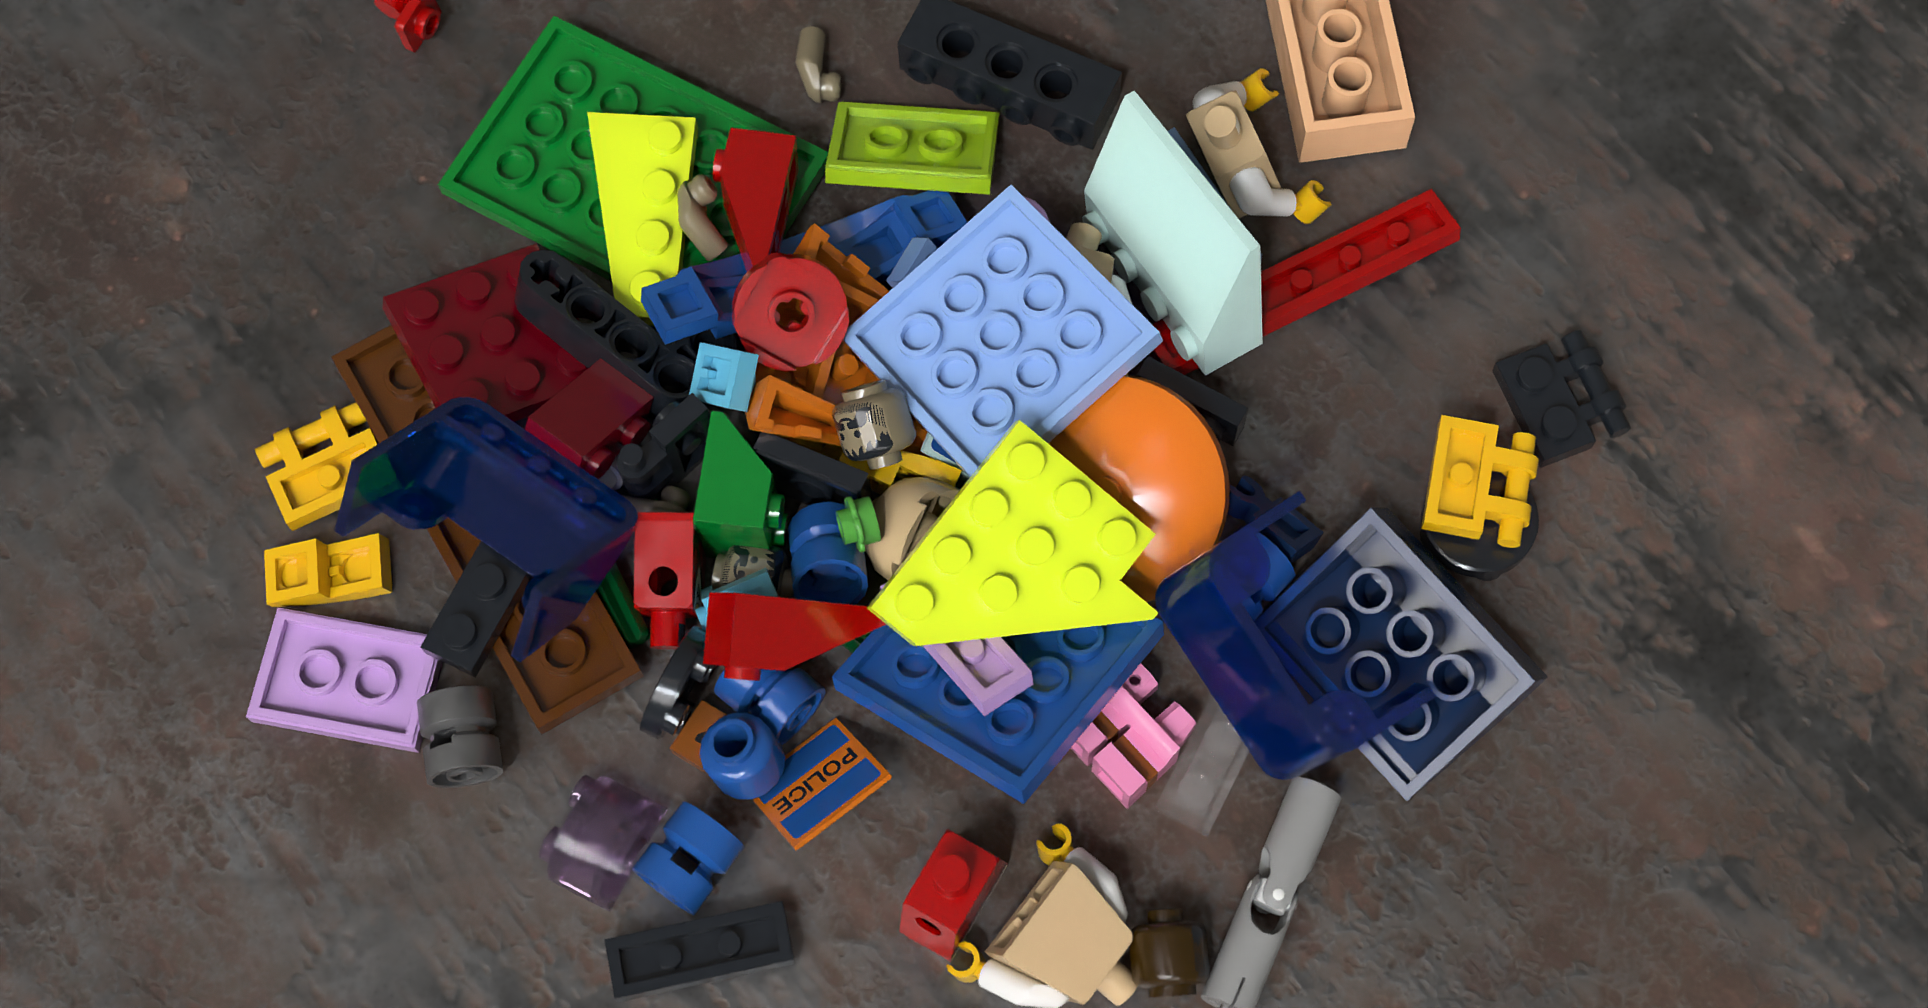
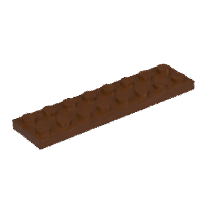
(574, 666)

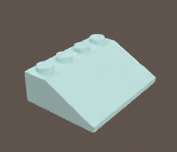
(1176, 240)

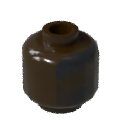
(1169, 954)

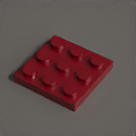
(475, 341)

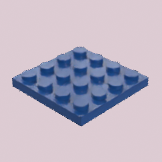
(1025, 737)

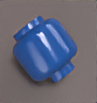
(742, 756)

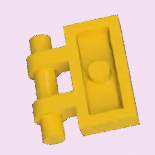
(1461, 480)
(314, 484)

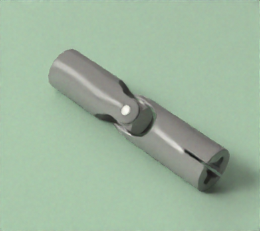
(1284, 863)

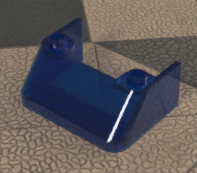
(509, 494)
(1244, 674)

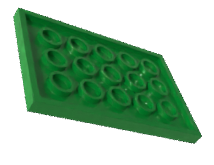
(534, 149)

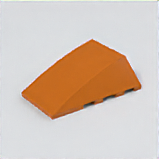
(803, 399)

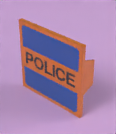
(821, 783)

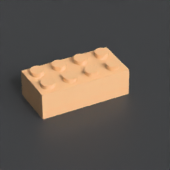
(1341, 76)

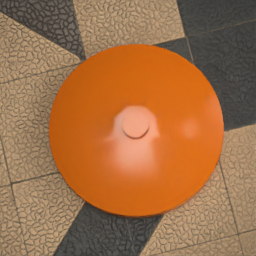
(1157, 463)

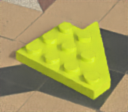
(1018, 554)

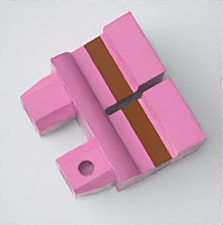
(1130, 746)

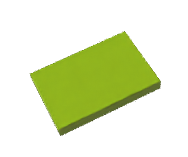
(912, 148)

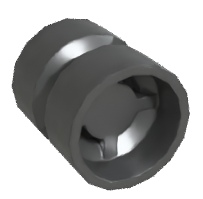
(460, 745)

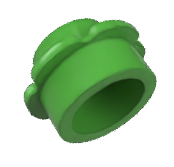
(858, 523)

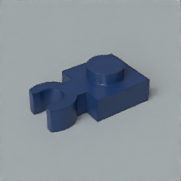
(1290, 533)

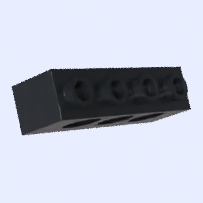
(995, 47)

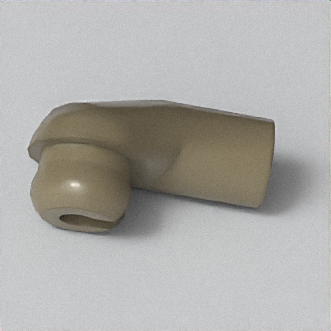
(693, 216)

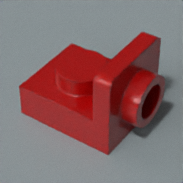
(414, 19)

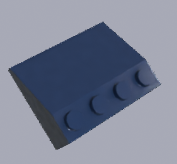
(1389, 616)

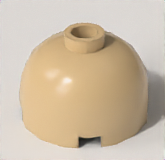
(904, 517)

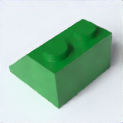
(736, 495)

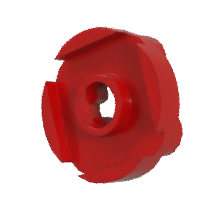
(798, 343)

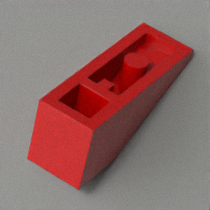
(757, 189)
(777, 632)

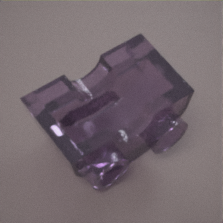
(600, 839)

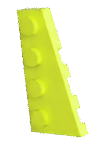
(638, 177)

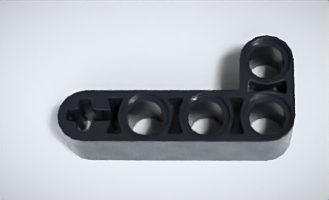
(556, 293)

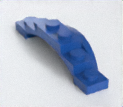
(703, 294)

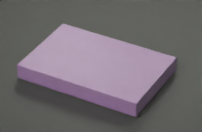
(343, 680)

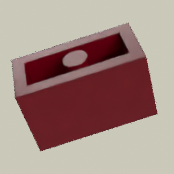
(593, 418)

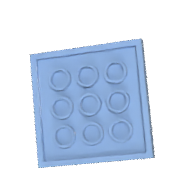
(1001, 332)

